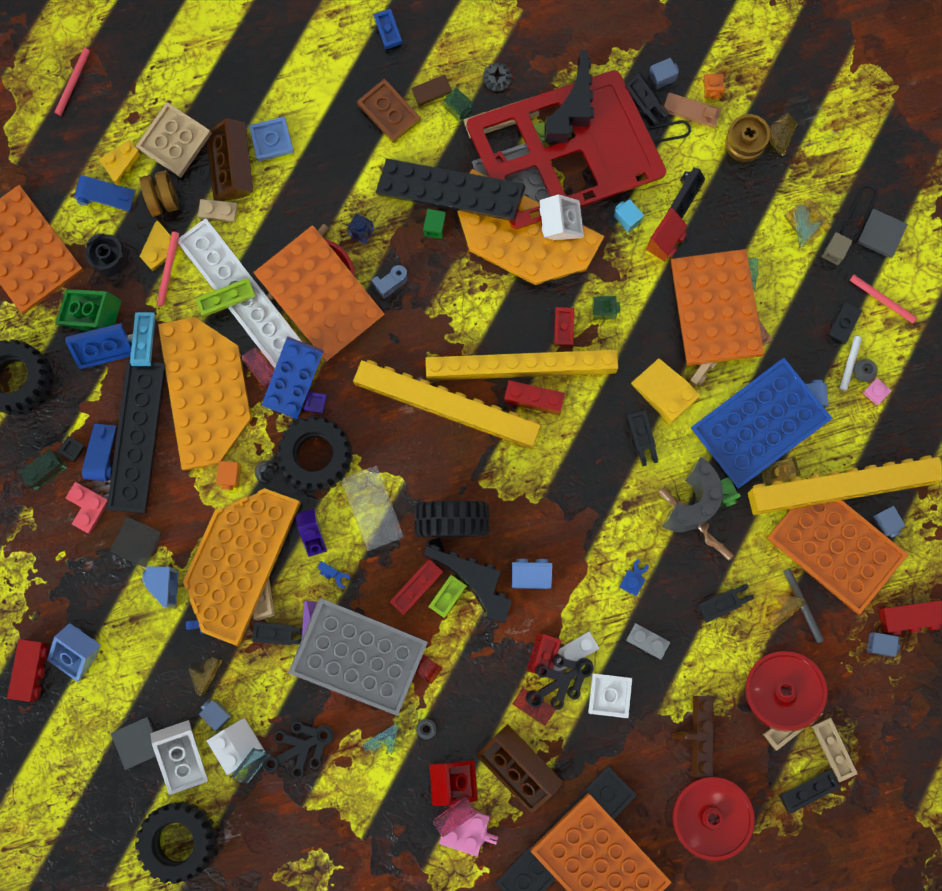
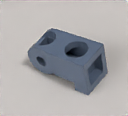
(391, 281)

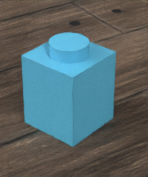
(628, 215)

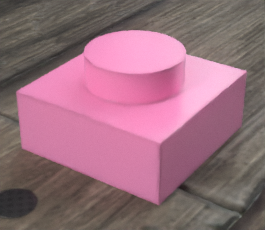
(877, 391)

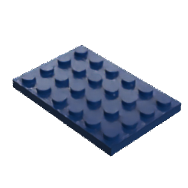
(761, 423)

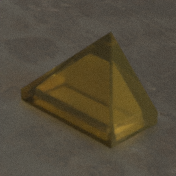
(782, 132)

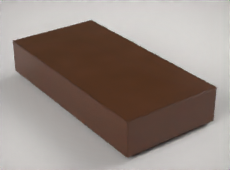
(431, 90)

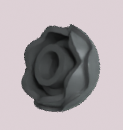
(861, 374)
(265, 470)

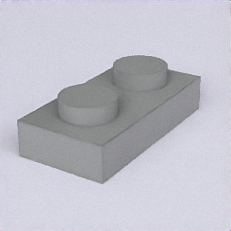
(647, 641)

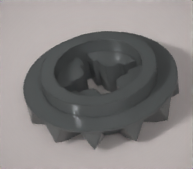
(503, 81)

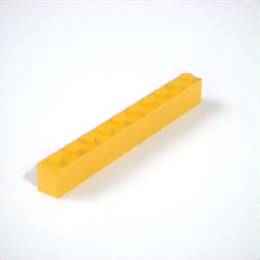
(521, 365)
(446, 404)
(845, 485)

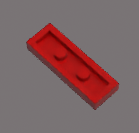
(416, 587)

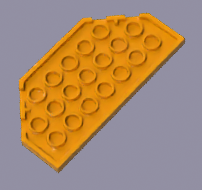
(525, 249)
(204, 391)
(237, 561)

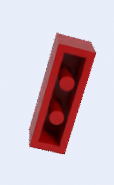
(534, 397)
(911, 617)
(28, 670)

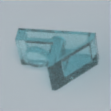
(804, 229)
(388, 736)

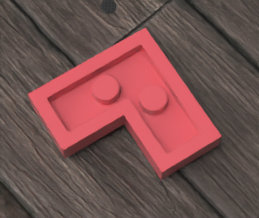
(91, 506)

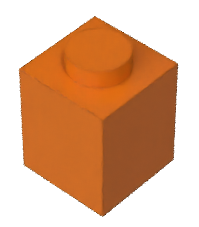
(228, 475)

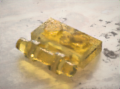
(813, 209)

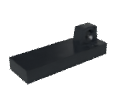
(691, 183)
(809, 791)

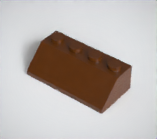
(229, 160)
(519, 769)

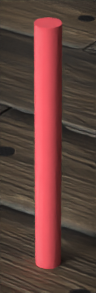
(72, 81)
(167, 269)
(882, 298)

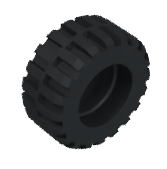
(37, 378)
(297, 436)
(451, 519)
(151, 851)

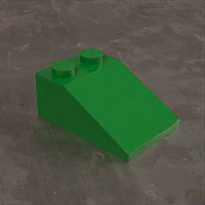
(88, 310)

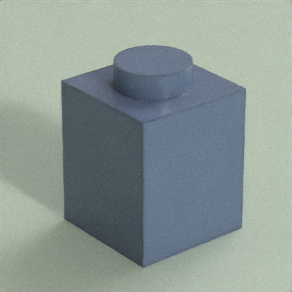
(663, 73)
(889, 522)
(883, 644)
(215, 714)

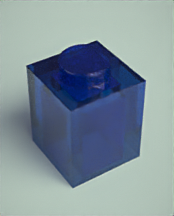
(360, 228)

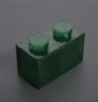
(43, 469)

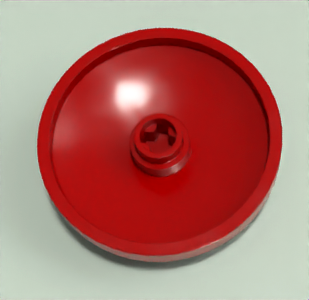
(786, 691)
(713, 818)

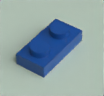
(388, 29)

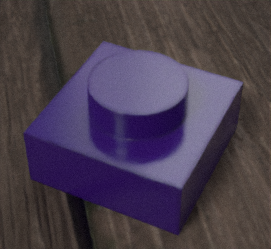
(315, 402)

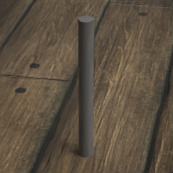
(805, 609)

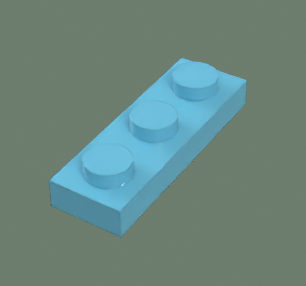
(142, 339)

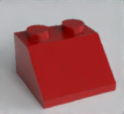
(667, 235)
(453, 782)

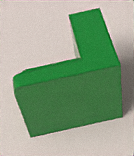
(434, 224)

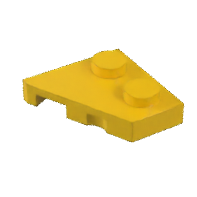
(120, 160)
(156, 247)

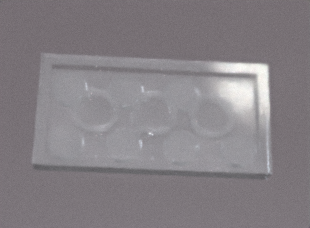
(372, 508)

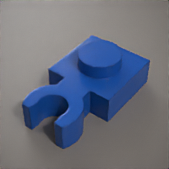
(633, 581)

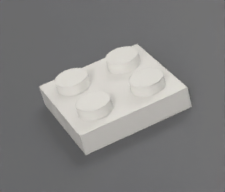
(610, 695)

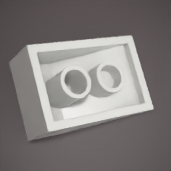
(178, 757)

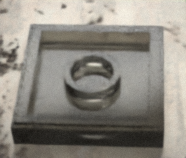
(136, 542)

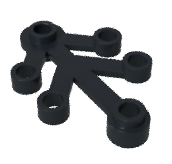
(562, 681)
(301, 748)

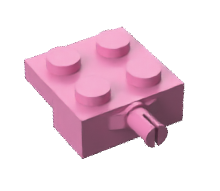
(470, 835)

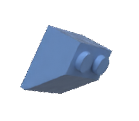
(162, 584)
(73, 652)

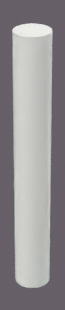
(850, 363)

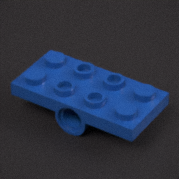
(292, 377)

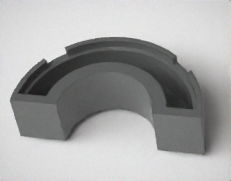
(708, 499)

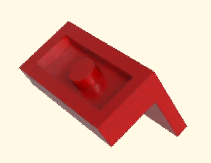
(543, 652)

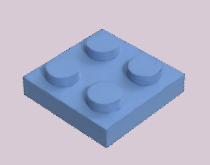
(271, 139)

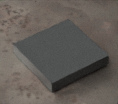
(882, 233)
(134, 743)

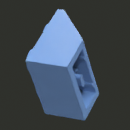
(531, 575)

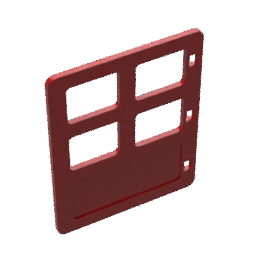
(612, 143)

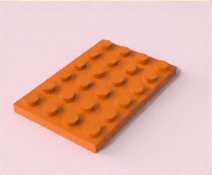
(31, 253)
(319, 293)
(717, 307)
(838, 550)
(595, 854)

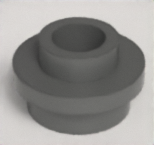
(421, 733)

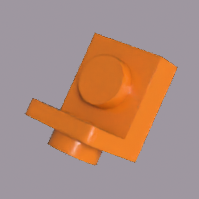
(713, 86)

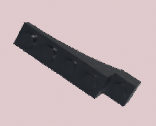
(576, 108)
(478, 578)

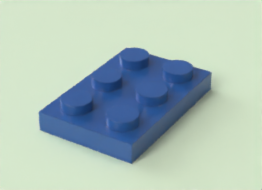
(99, 346)

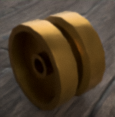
(747, 138)
(159, 193)

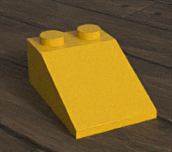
(665, 390)

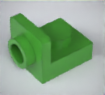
(729, 493)

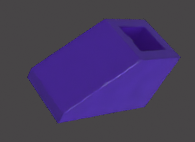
(311, 532)

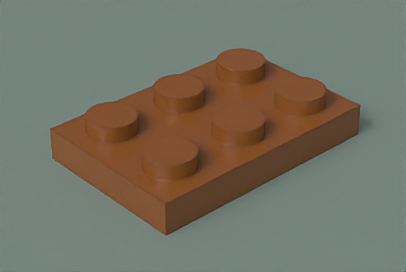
(388, 110)

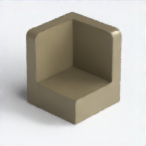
(837, 248)

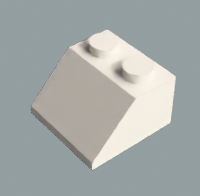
(561, 218)
(234, 745)

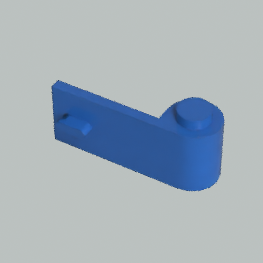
(102, 192)
(96, 461)

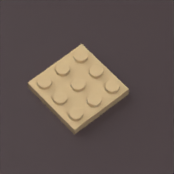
(173, 139)

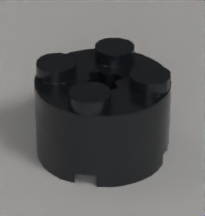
(96, 256)

